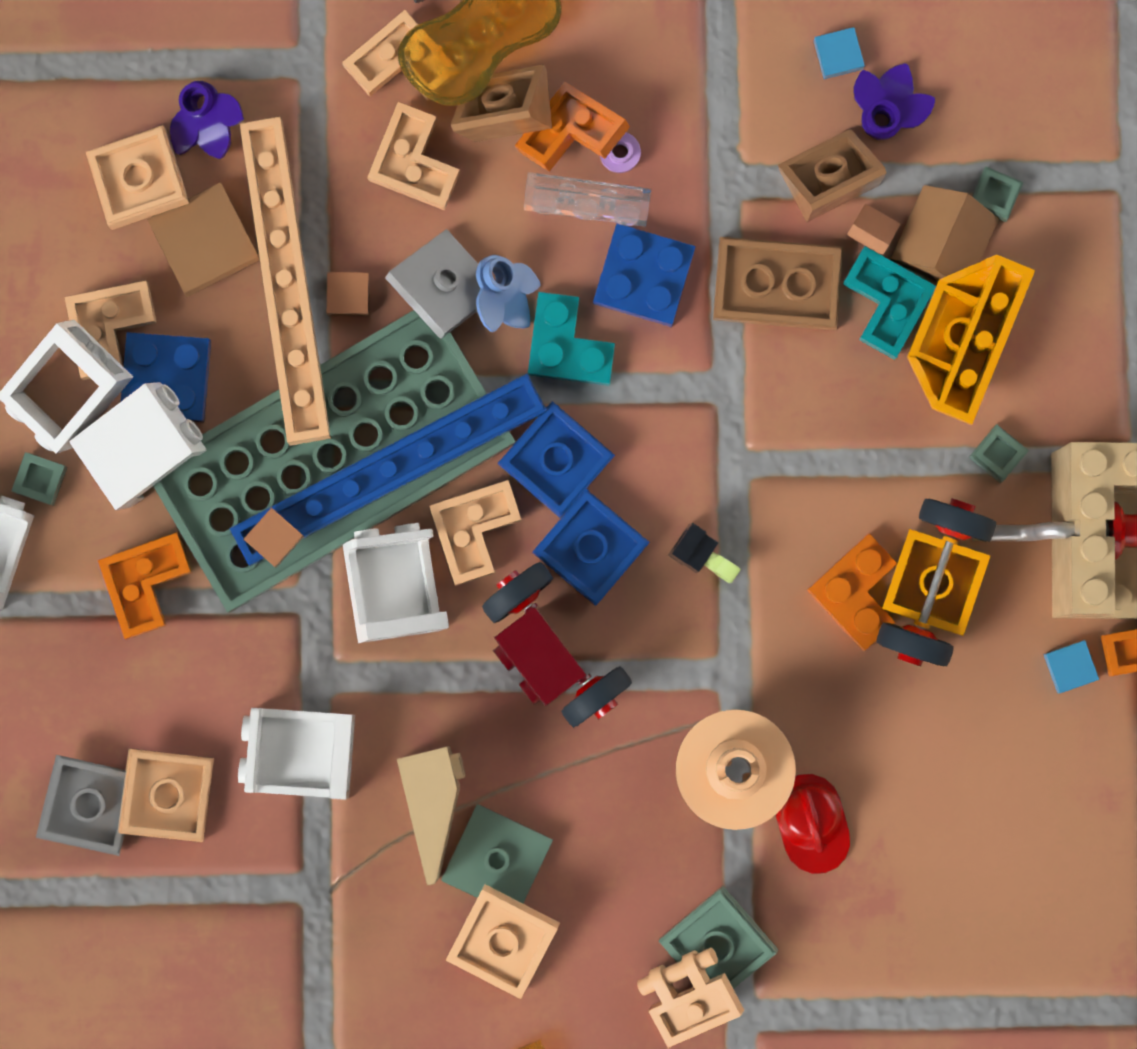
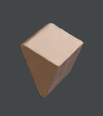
(508, 106)
(831, 174)
(944, 233)

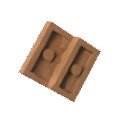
(204, 240)

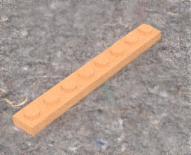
(285, 281)

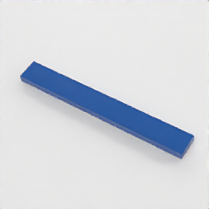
(402, 462)

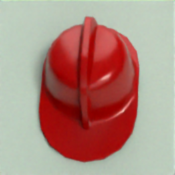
(814, 825)

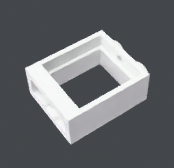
(91, 358)

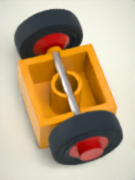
(936, 582)

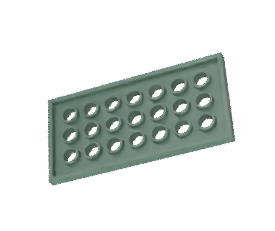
(246, 430)

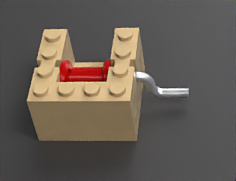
(1090, 531)

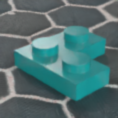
(899, 298)
(557, 352)

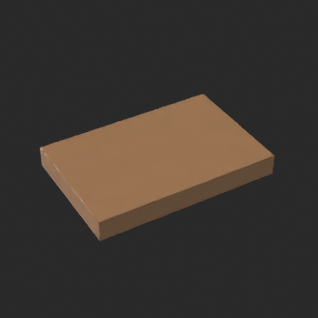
(778, 283)

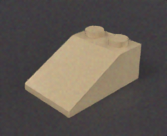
(432, 796)

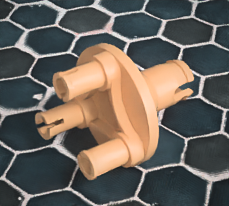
(712, 747)

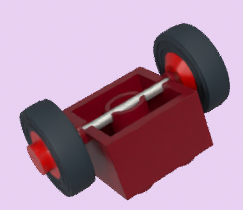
(541, 655)

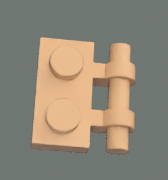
(695, 1009)

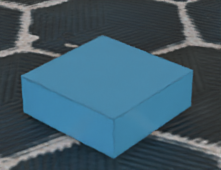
(839, 53)
(1071, 667)

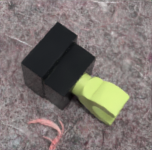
(696, 550)

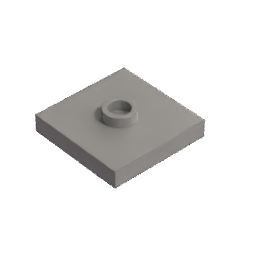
(438, 283)
(83, 805)

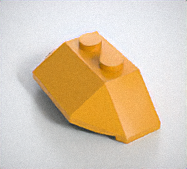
(967, 333)

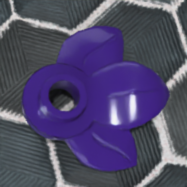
(893, 98)
(206, 125)

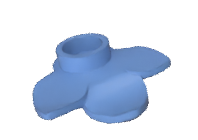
(506, 296)

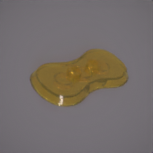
(459, 51)

